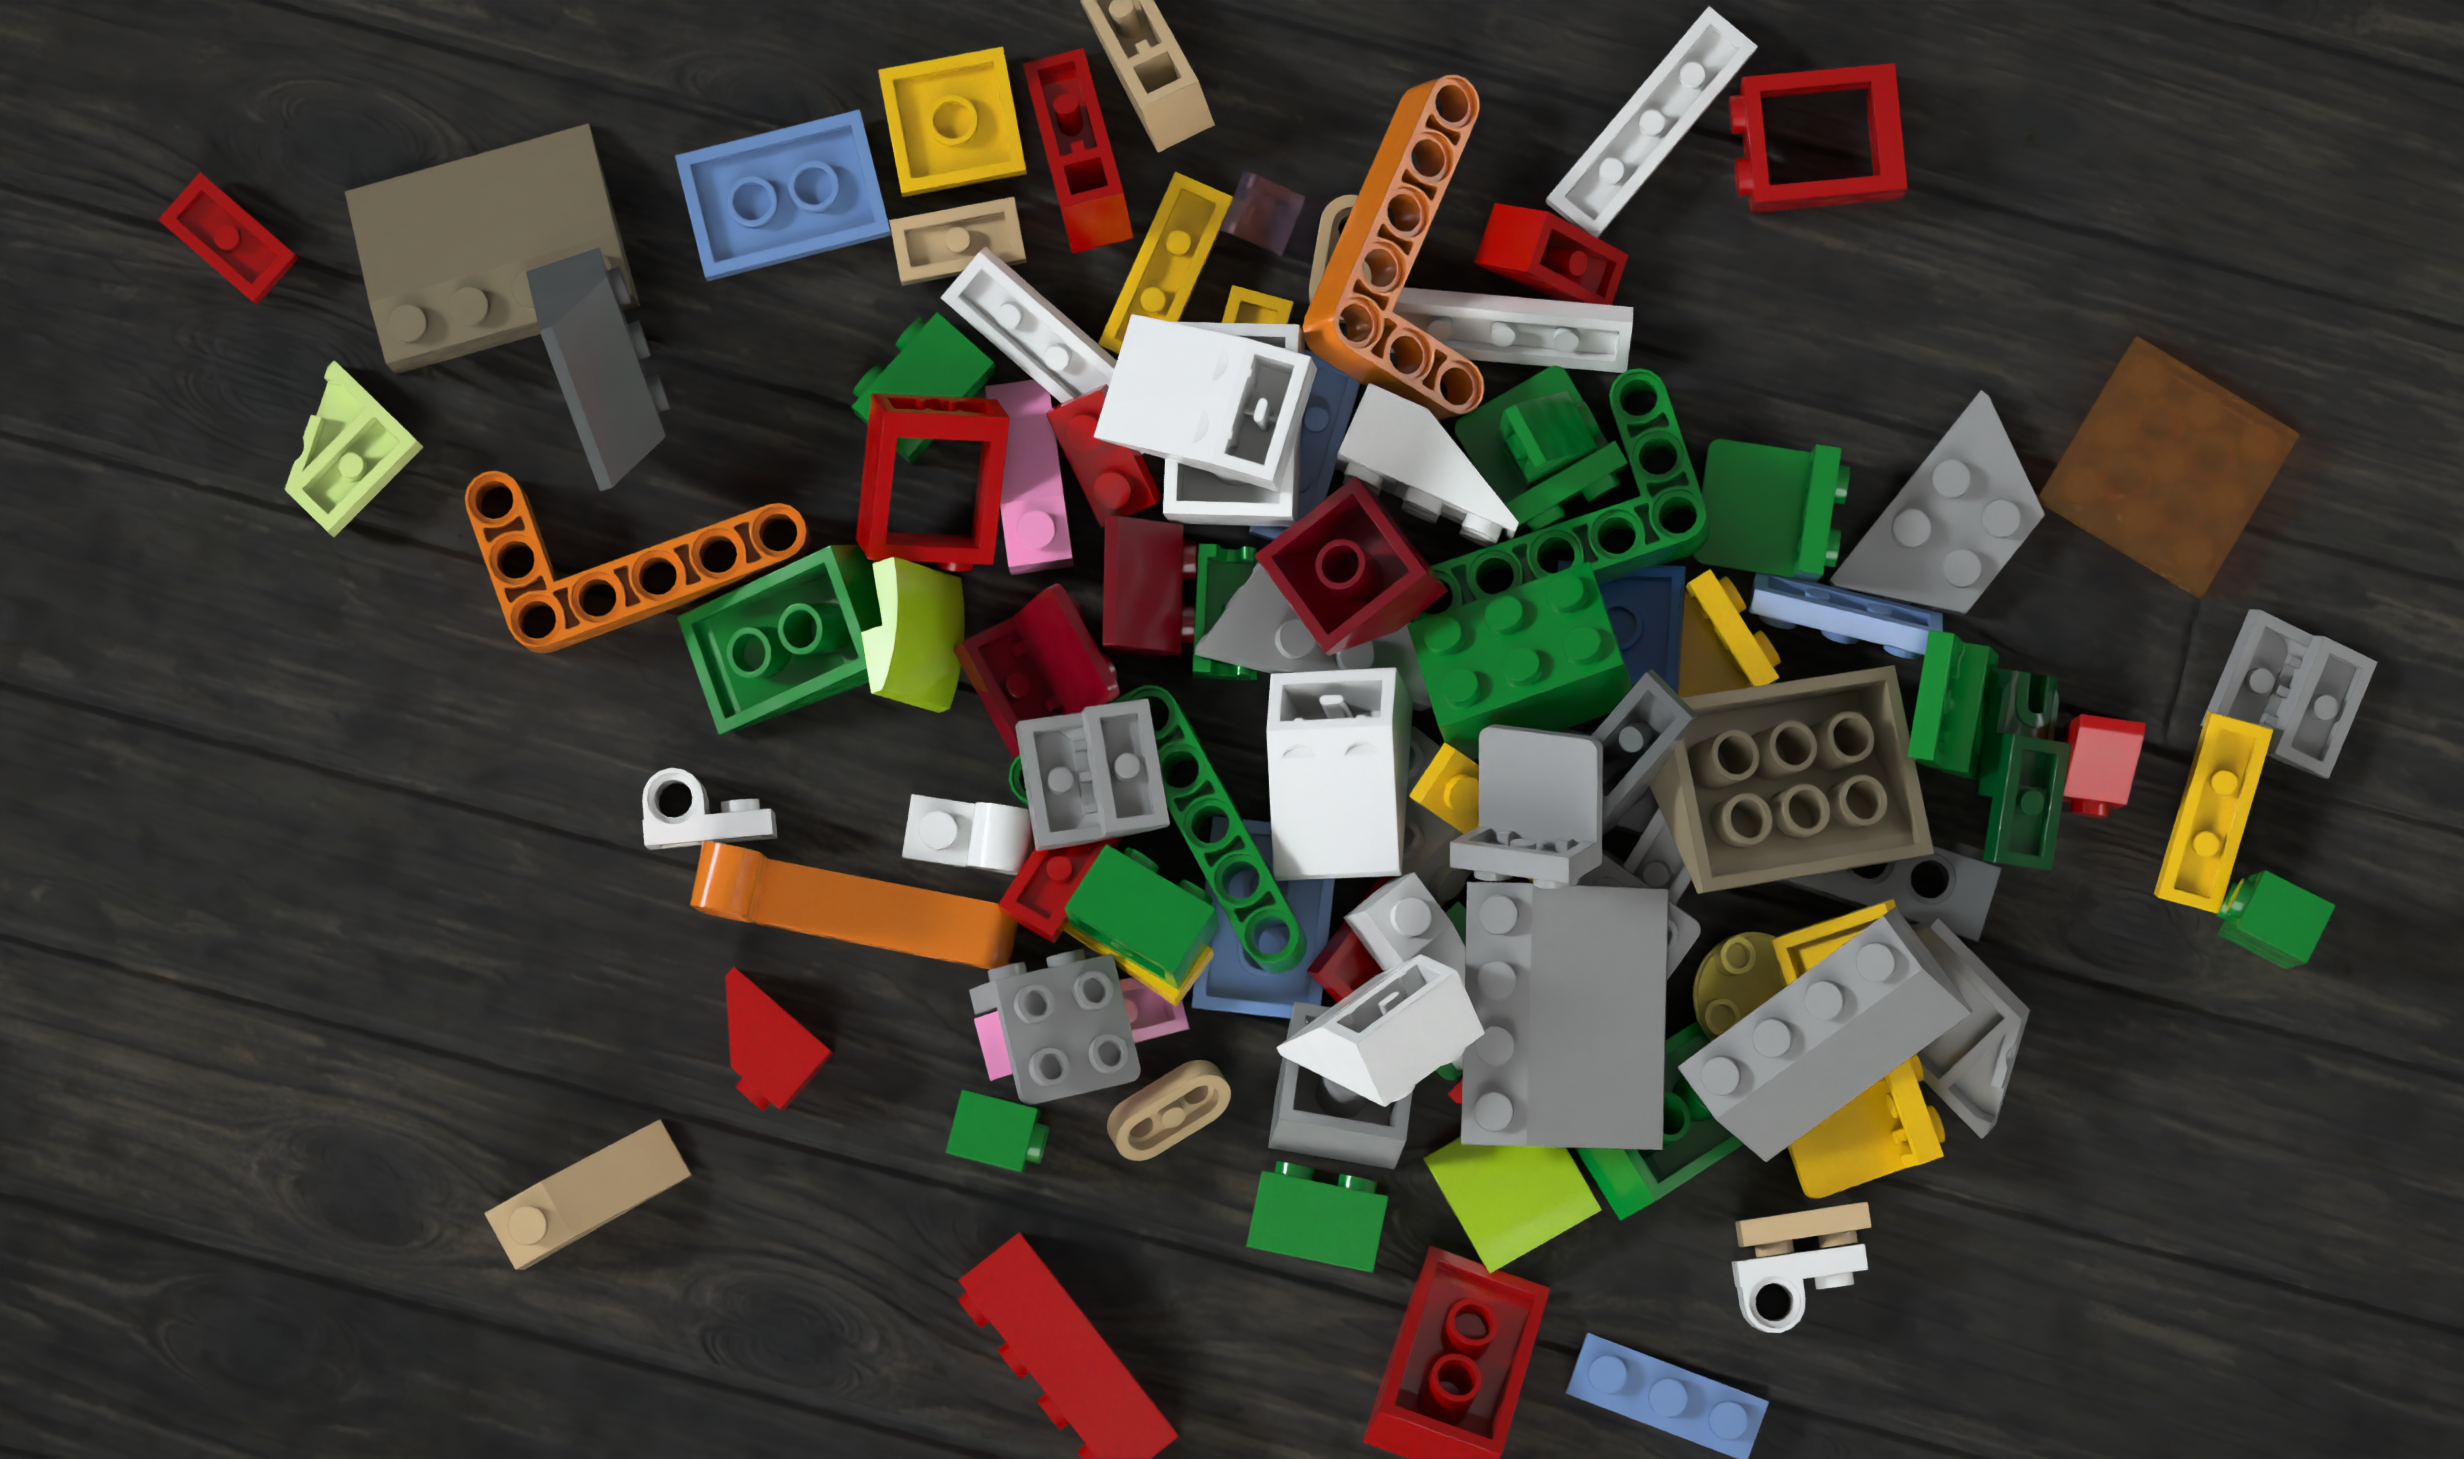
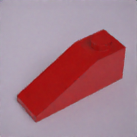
(1078, 151)

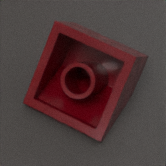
(1350, 570)
(1145, 588)

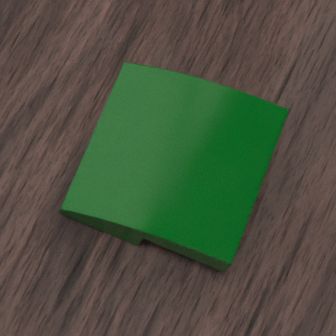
(1952, 705)

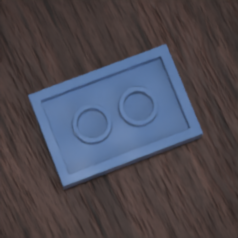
(783, 195)
(1233, 977)

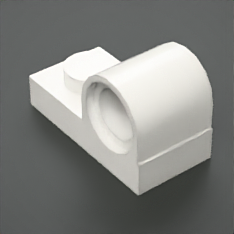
(738, 822)
(968, 835)
(1828, 1266)

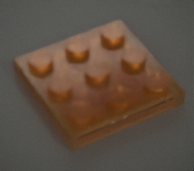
(2168, 467)

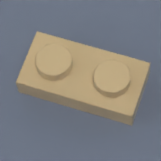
(948, 240)
(1832, 1225)

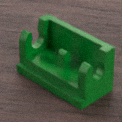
(1217, 581)

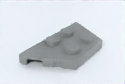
(1950, 521)
(1268, 636)
(1976, 1056)

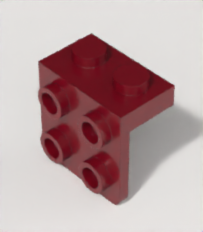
(1038, 664)

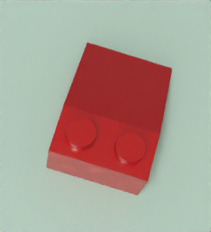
(1457, 1362)

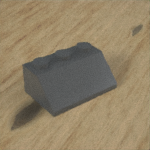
(599, 362)

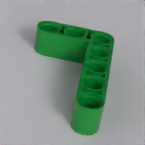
(1585, 534)
(1221, 859)

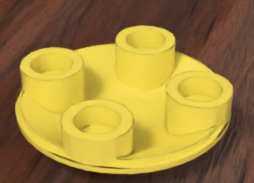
(1735, 981)

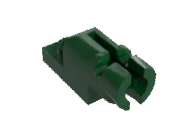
(2022, 769)

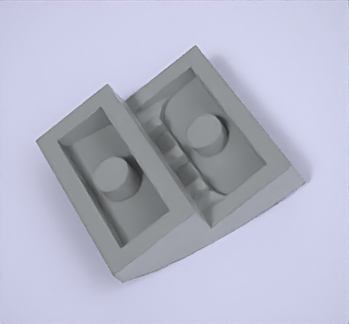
(2297, 687)
(1092, 775)

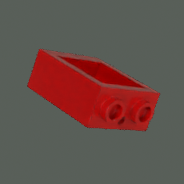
(1885, 136)
(932, 419)

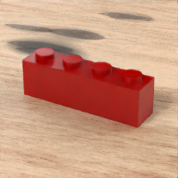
(1064, 1354)

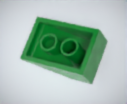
(785, 637)
(1690, 1140)

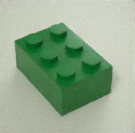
(1522, 659)

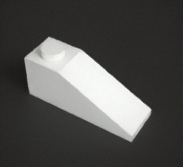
(1407, 922)

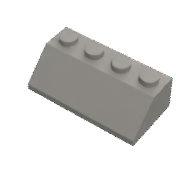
(1826, 1037)

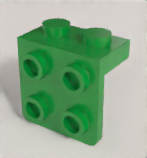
(1542, 504)
(1772, 508)

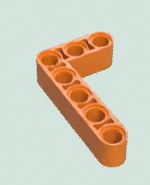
(1391, 254)
(623, 574)
(851, 908)

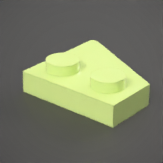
(347, 453)

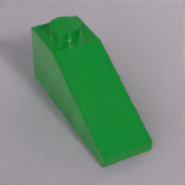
(1547, 436)

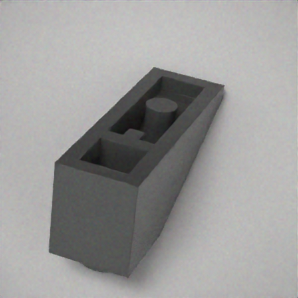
(1638, 742)

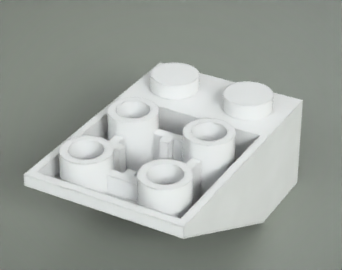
(1207, 400)
(1412, 456)
(1338, 772)
(1390, 1031)

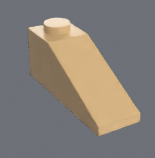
(1151, 69)
(587, 1195)

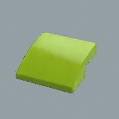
(922, 624)
(1511, 1195)

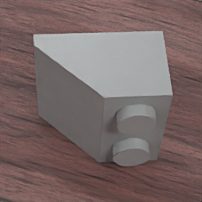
(1330, 1120)

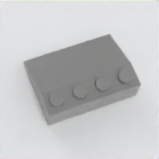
(1568, 1016)

